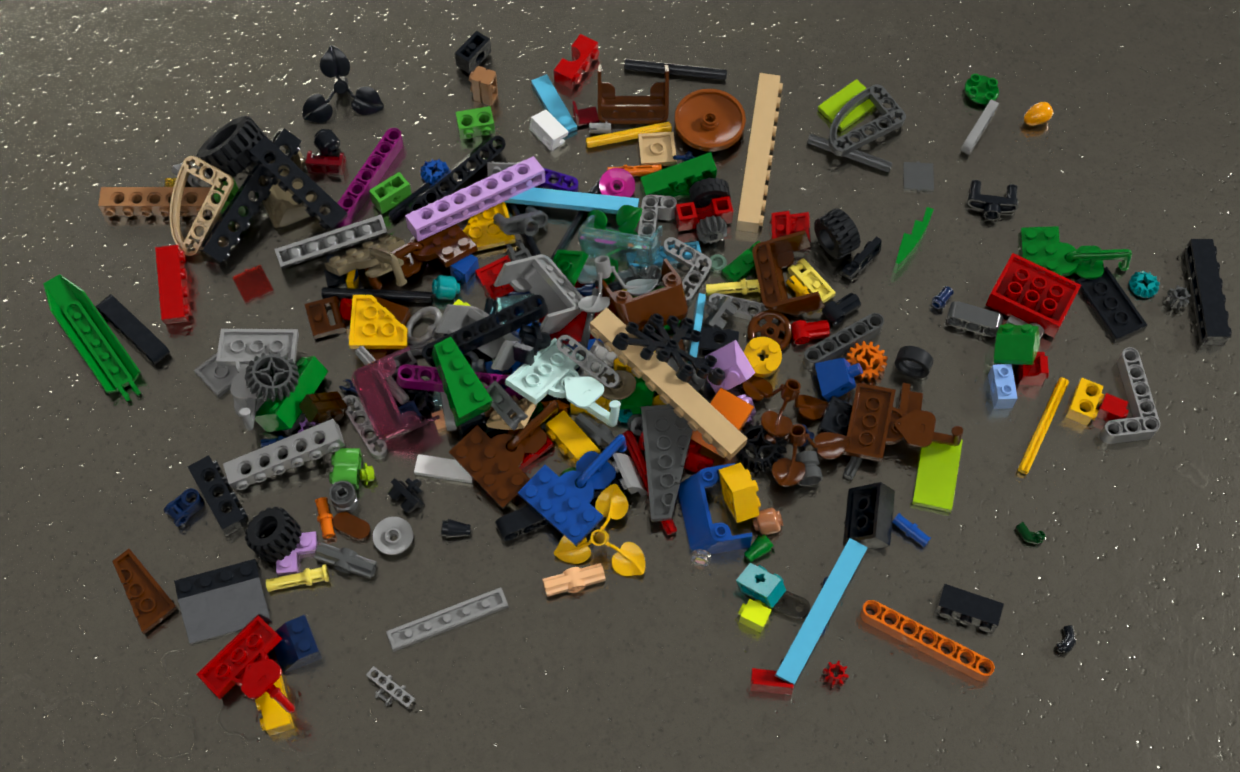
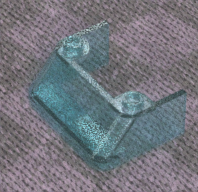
(619, 245)

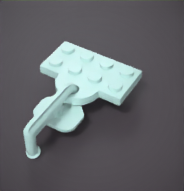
(557, 375)

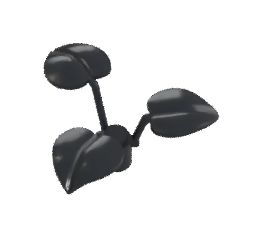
(337, 64)

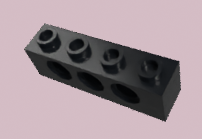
(201, 472)

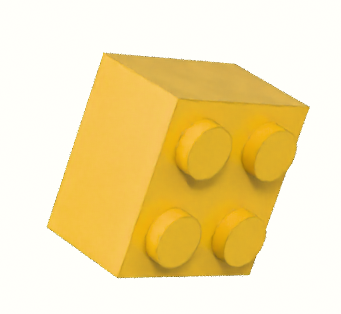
(739, 492)

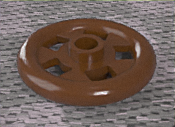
(768, 315)

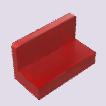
(765, 681)

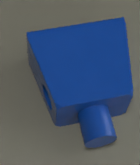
(837, 377)

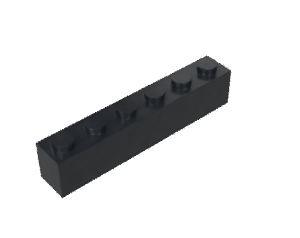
(1208, 292)

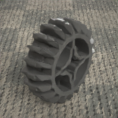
(259, 377)

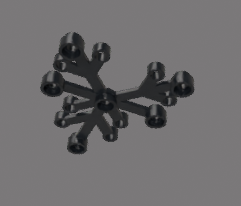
(670, 347)

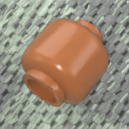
(768, 521)

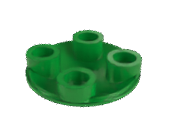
(981, 88)

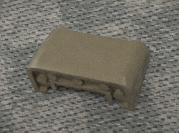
(280, 205)

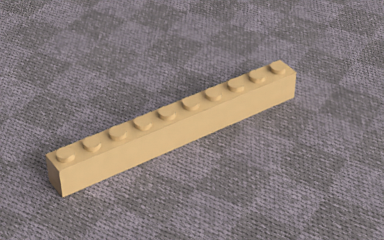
(758, 153)
(672, 391)

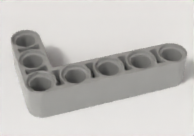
(1136, 402)

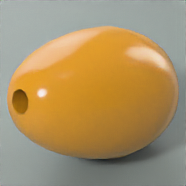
(1038, 114)

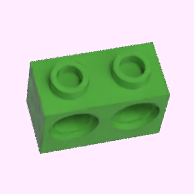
(475, 119)

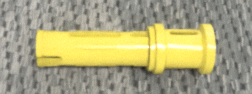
(743, 287)
(306, 577)

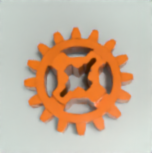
(872, 356)

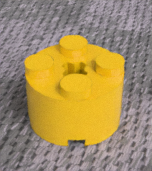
(770, 351)

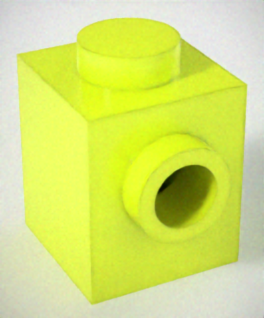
(754, 615)

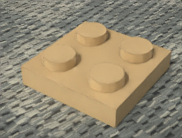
(657, 148)

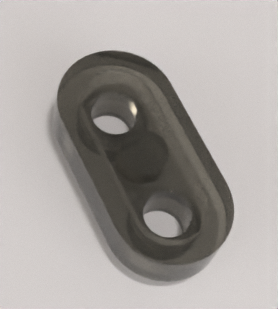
(790, 603)

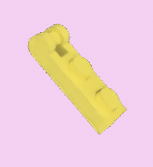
(811, 279)

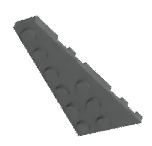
(666, 450)

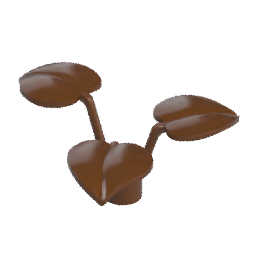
(775, 423)
(828, 446)

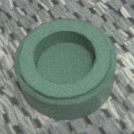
(718, 263)

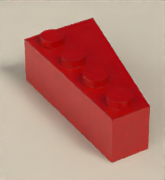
(172, 284)

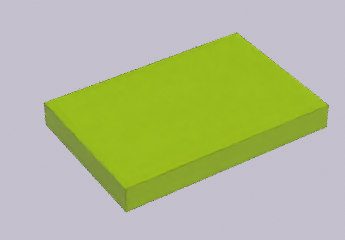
(836, 102)

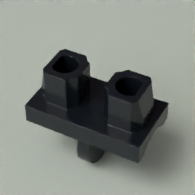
(534, 337)
(400, 488)

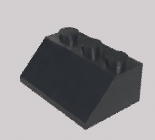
(870, 515)

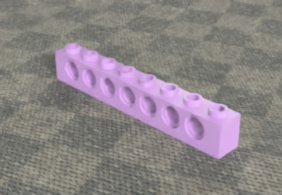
(475, 198)

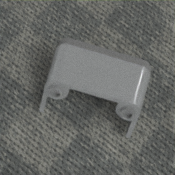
(544, 278)
(500, 350)

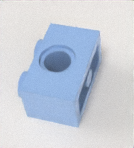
(1002, 386)

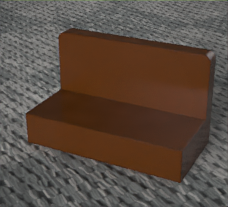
(909, 400)

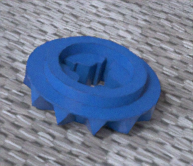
(426, 170)

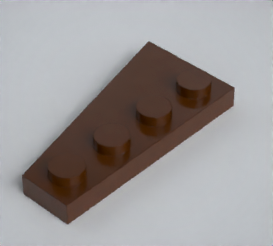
(144, 593)

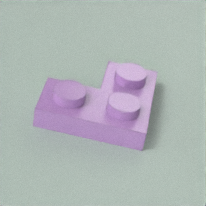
(289, 564)

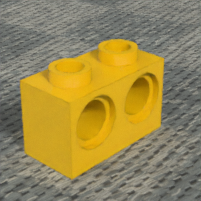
(1086, 402)

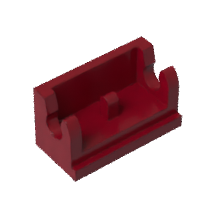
(325, 164)

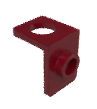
(585, 115)

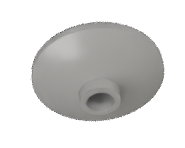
(392, 527)

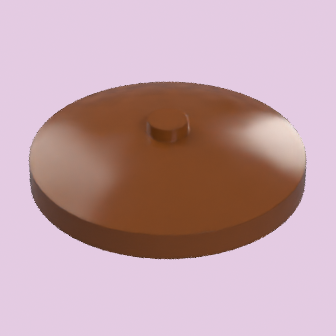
(710, 120)

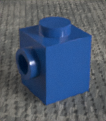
(465, 268)

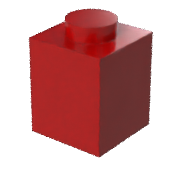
(1112, 408)

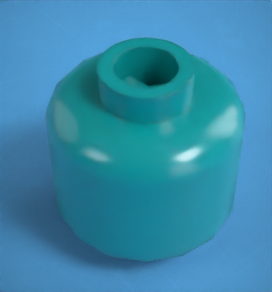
(445, 287)

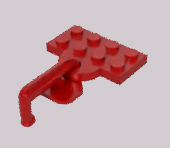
(247, 665)

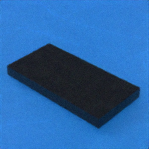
(1111, 305)

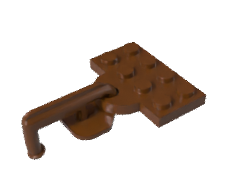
(447, 245)
(874, 420)
(493, 464)

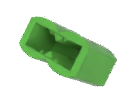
(346, 466)

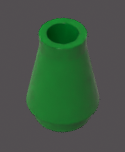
(758, 548)

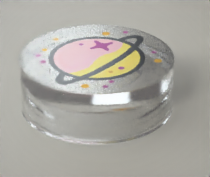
(701, 557)

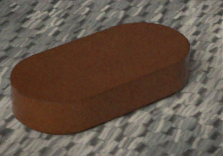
(351, 526)

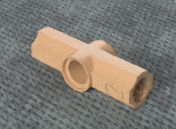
(574, 579)

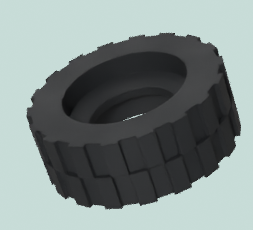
(707, 189)

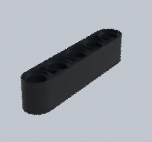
(132, 329)

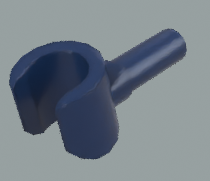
(687, 156)
(350, 386)

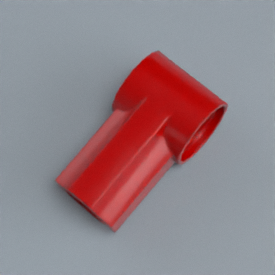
(804, 332)

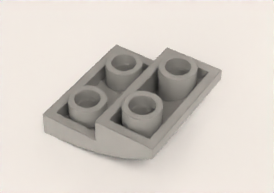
(631, 478)

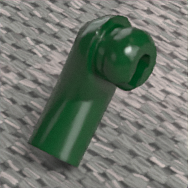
(1028, 536)

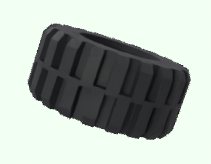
(230, 146)

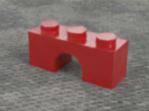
(570, 72)
(688, 216)

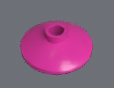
(619, 177)

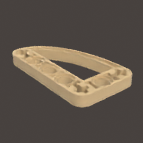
(208, 204)

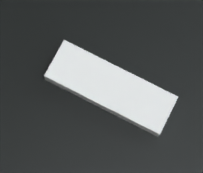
(441, 468)

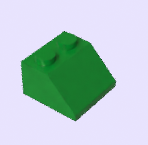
(1016, 344)

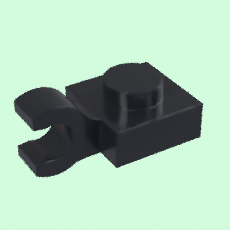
(332, 279)

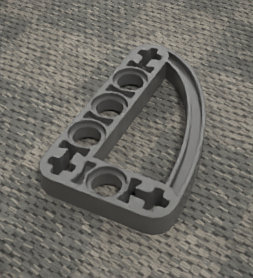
(887, 118)

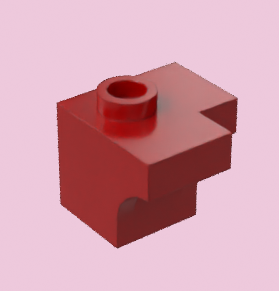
(1035, 373)

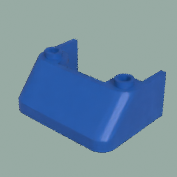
(697, 518)

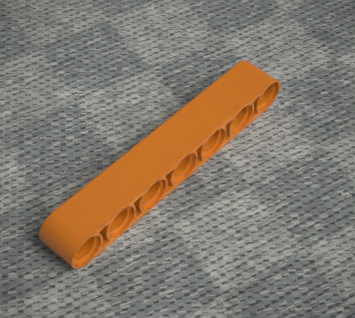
(937, 640)

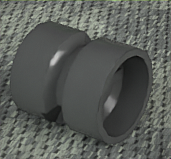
(813, 473)
(343, 497)

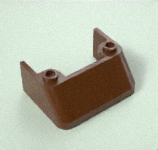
(634, 109)
(769, 260)
(663, 301)

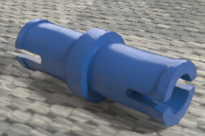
(911, 530)

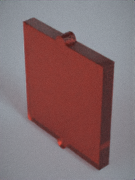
(253, 284)

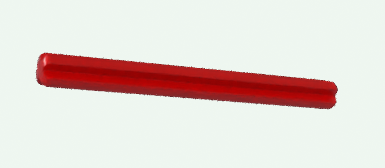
(640, 465)

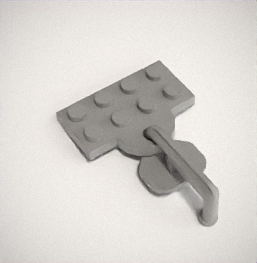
(240, 347)

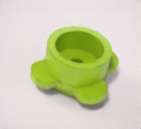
(366, 474)

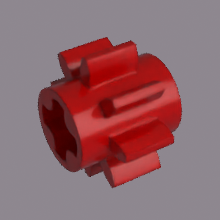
(840, 673)

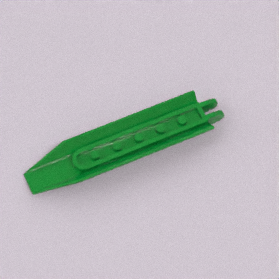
(91, 336)

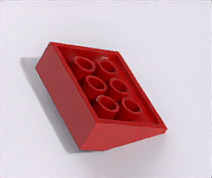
(1033, 294)

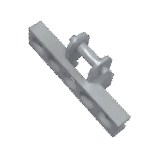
(387, 680)

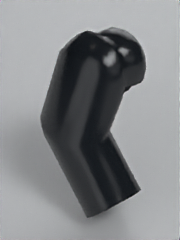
(1069, 640)

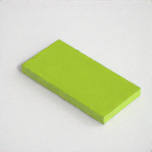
(937, 476)

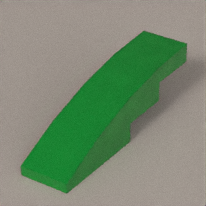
(911, 242)

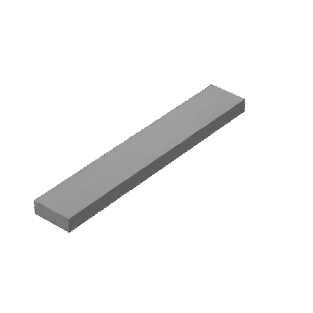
(447, 619)

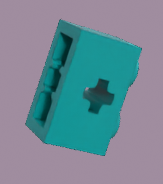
(761, 584)

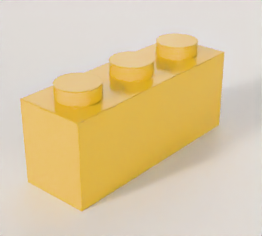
(569, 437)
(274, 718)

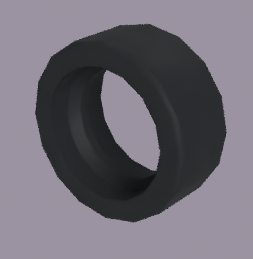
(921, 362)

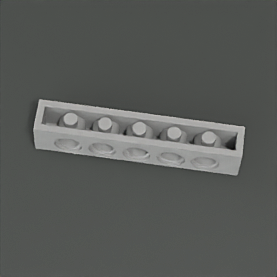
(330, 241)
(255, 460)

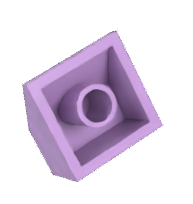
(734, 364)

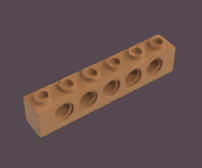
(125, 201)

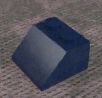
(297, 645)

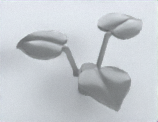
(601, 271)

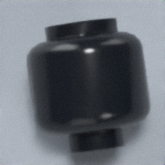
(326, 142)

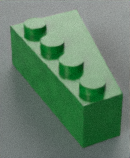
(679, 178)
(460, 383)
(283, 414)

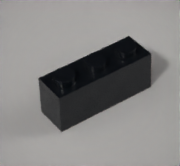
(969, 608)

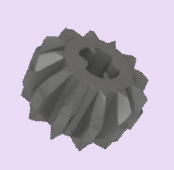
(711, 229)

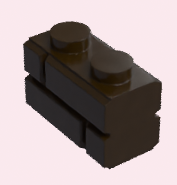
(323, 407)

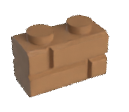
(483, 85)

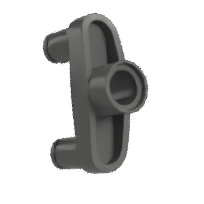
(525, 223)

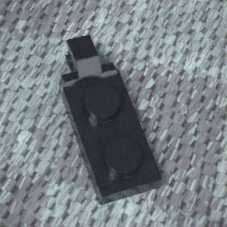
(862, 259)

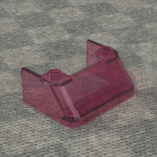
(379, 401)

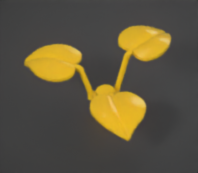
(628, 559)

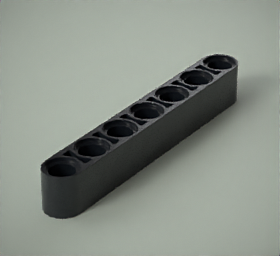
(462, 172)
(492, 323)
(528, 519)

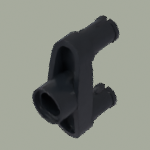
(990, 204)

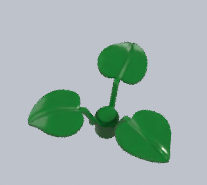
(627, 220)

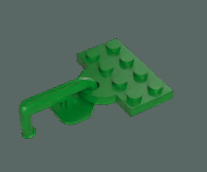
(1044, 248)

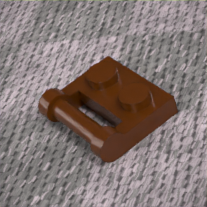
(319, 320)

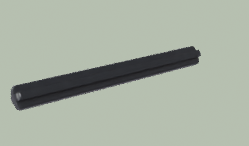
(676, 69)
(390, 295)

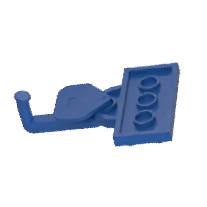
(564, 503)

